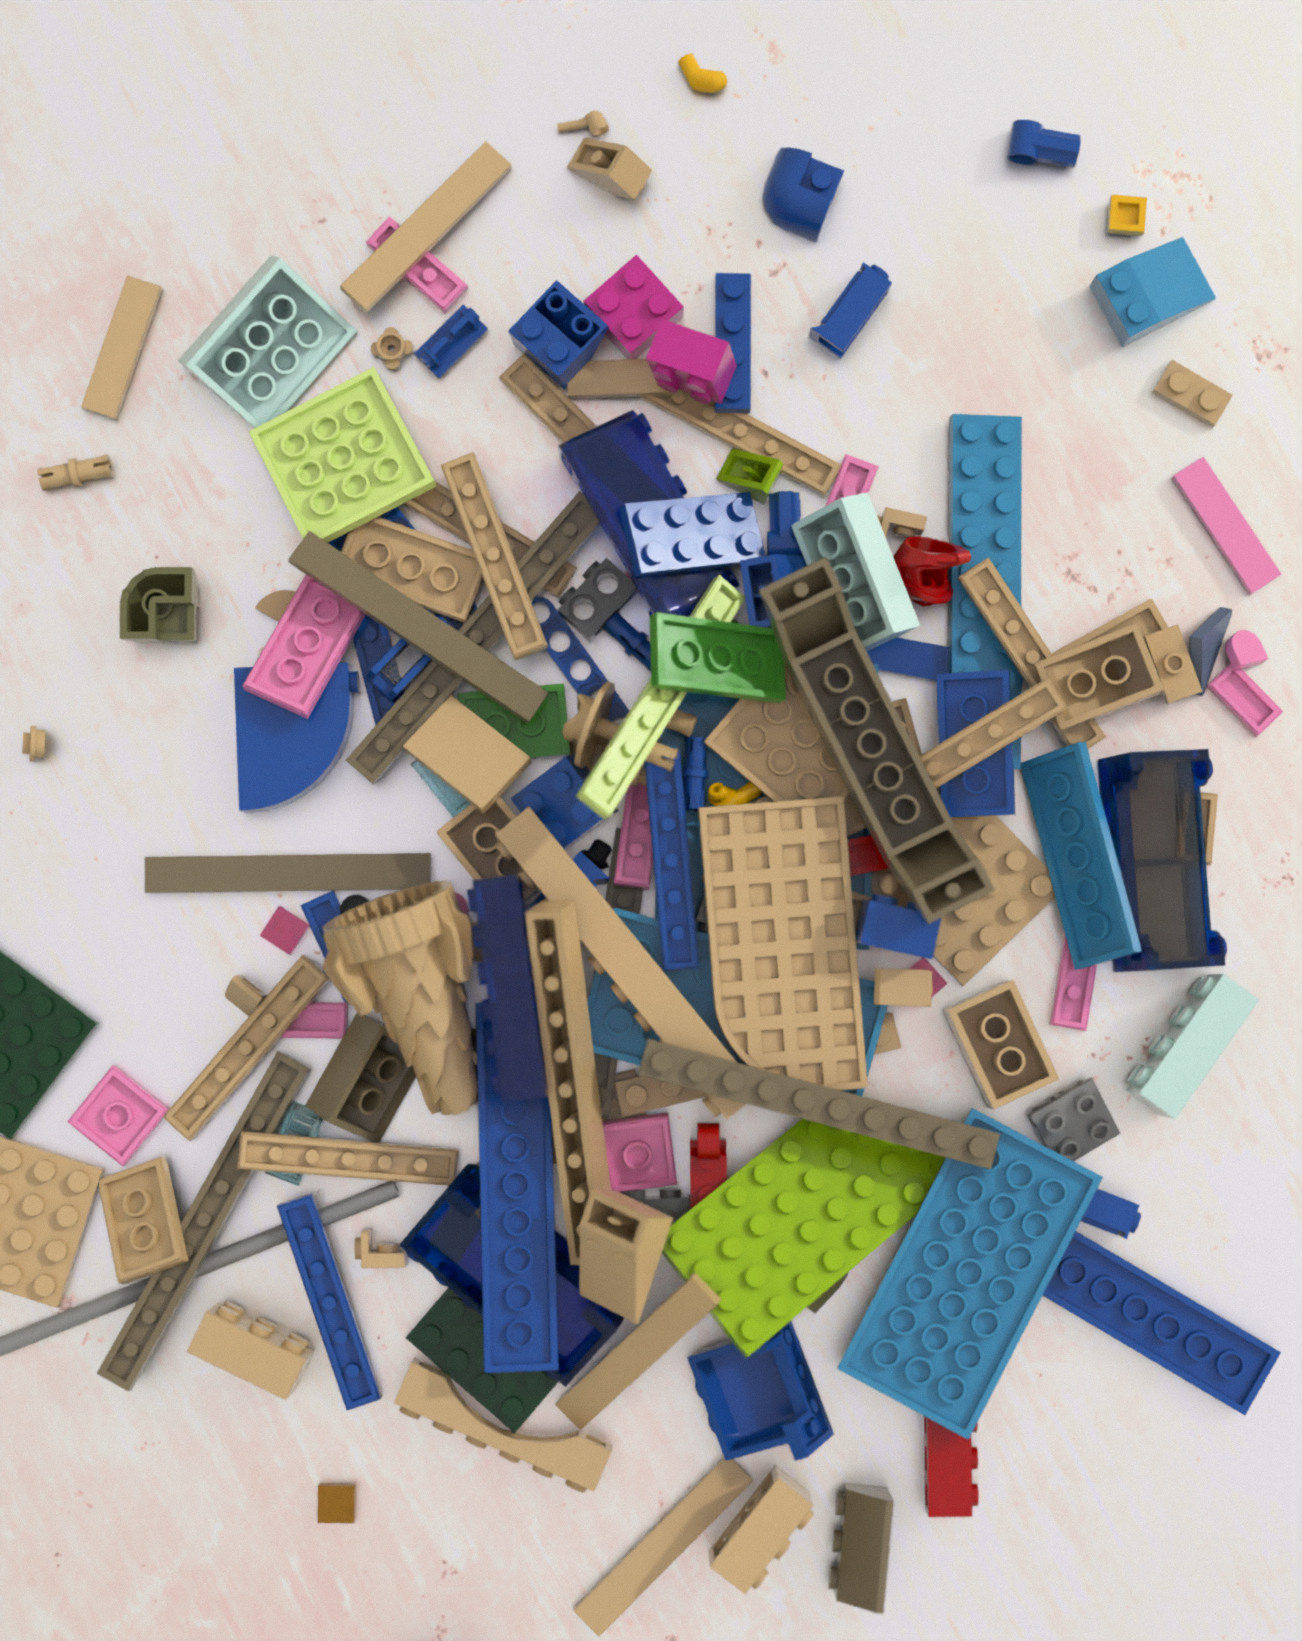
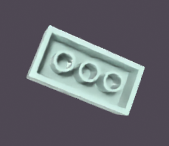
(863, 564)
(1191, 1044)

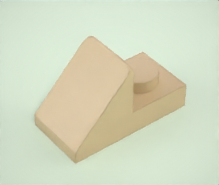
(903, 987)

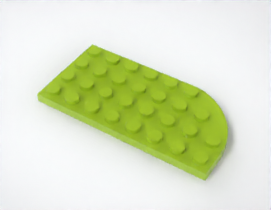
(796, 1224)

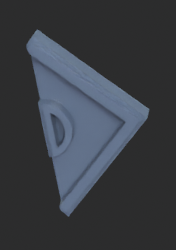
(1206, 643)

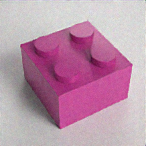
(633, 307)
(691, 362)

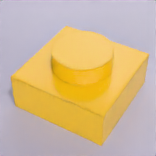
(1127, 215)

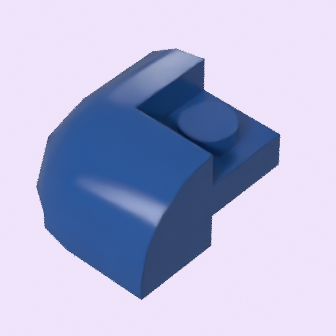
(800, 192)

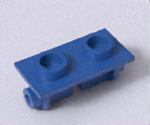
(451, 341)

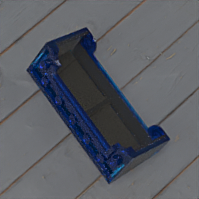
(1160, 850)

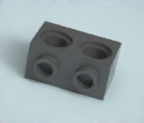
(604, 604)

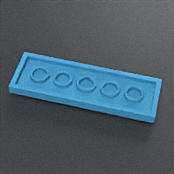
(1080, 856)

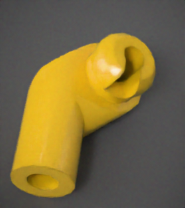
(701, 79)
(722, 795)

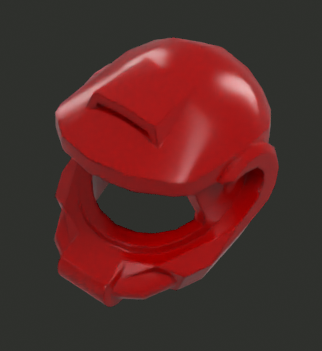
(924, 568)

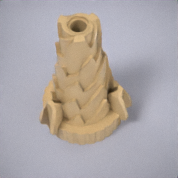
(410, 964)

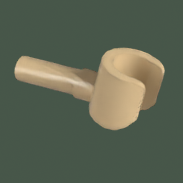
(593, 120)

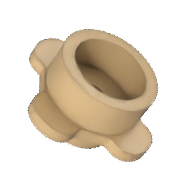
(388, 338)

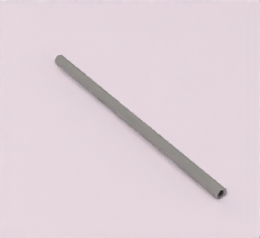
(212, 1262)

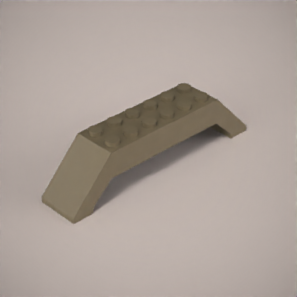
(871, 743)

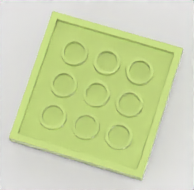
(342, 458)

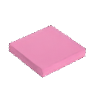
(118, 1115)
(639, 1152)

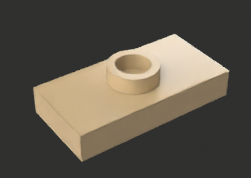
(1173, 664)

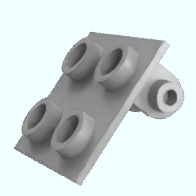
(1075, 1121)

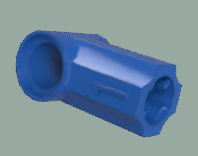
(1034, 144)
(783, 512)

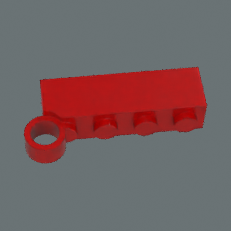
(707, 1162)
(948, 1472)

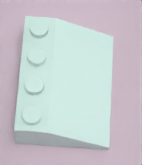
(267, 344)

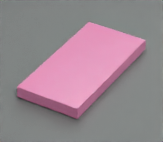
(304, 649)

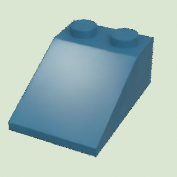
(1151, 290)

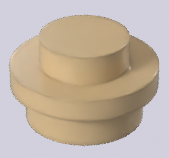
(34, 743)

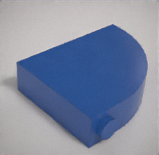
(285, 753)

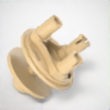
(592, 724)

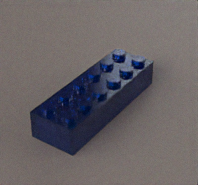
(510, 988)

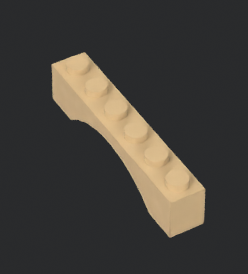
(572, 1456)

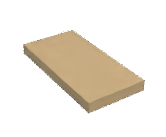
(420, 566)

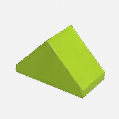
(750, 473)

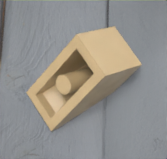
(610, 167)

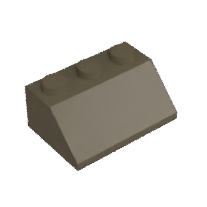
(363, 1081)
(862, 1546)

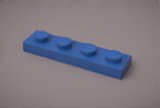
(734, 326)

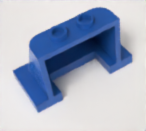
(761, 1397)

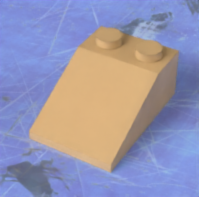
(1102, 676)

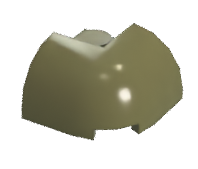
(160, 606)

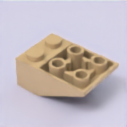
(620, 1251)

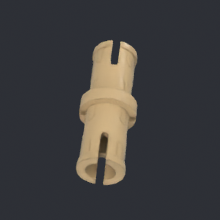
(75, 472)

